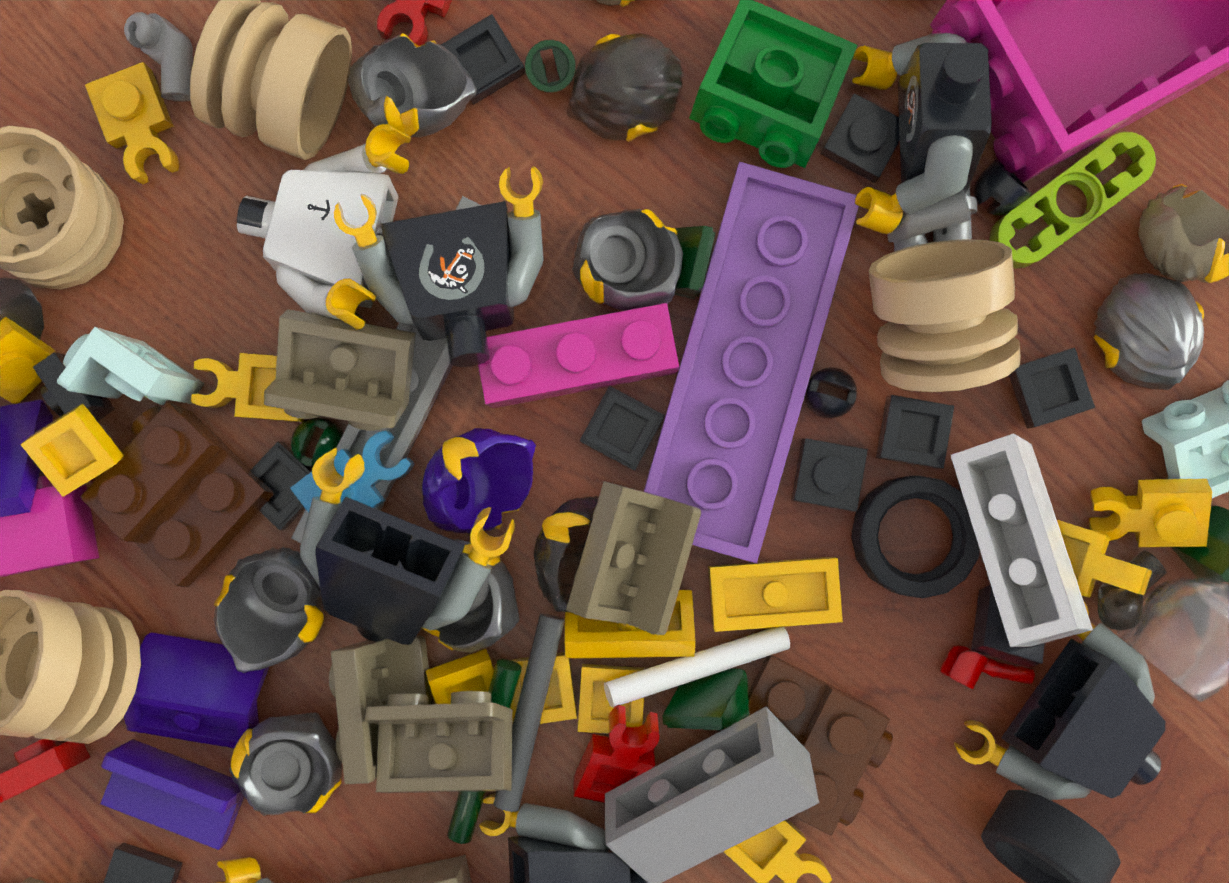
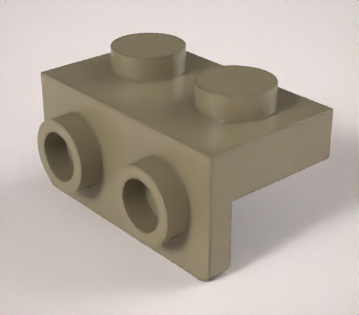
(341, 371)
(634, 558)
(363, 678)
(443, 745)

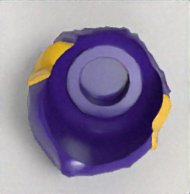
(475, 474)

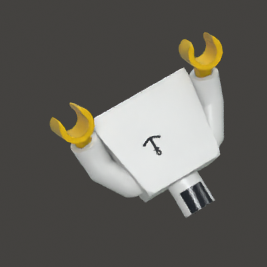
(300, 231)

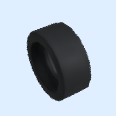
(944, 577)
(1047, 842)

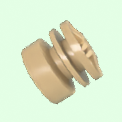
(271, 75)
(54, 212)
(946, 315)
(64, 667)

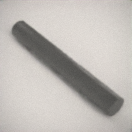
(531, 706)

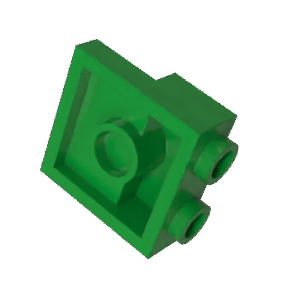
(772, 84)

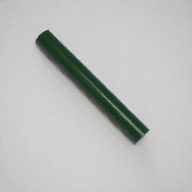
(469, 803)

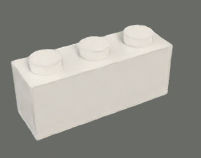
(1020, 542)

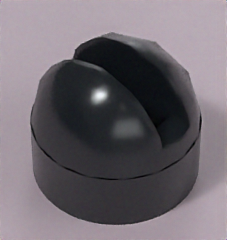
(1002, 186)
(828, 405)

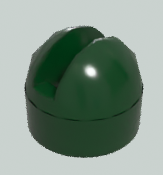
(536, 69)
(302, 436)

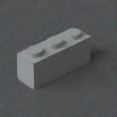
(709, 798)

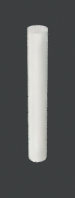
(693, 668)

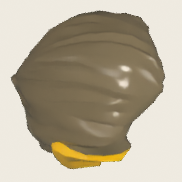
(1186, 236)

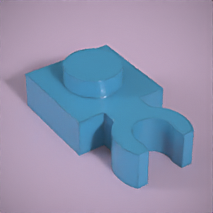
(364, 488)

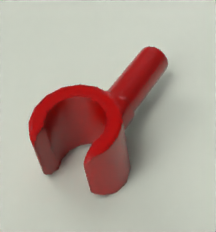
(967, 666)

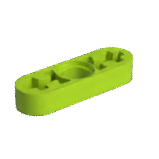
(1095, 161)

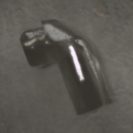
(1123, 608)

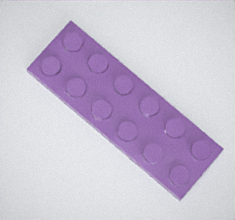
(751, 354)

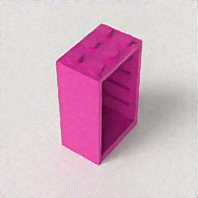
(1084, 67)

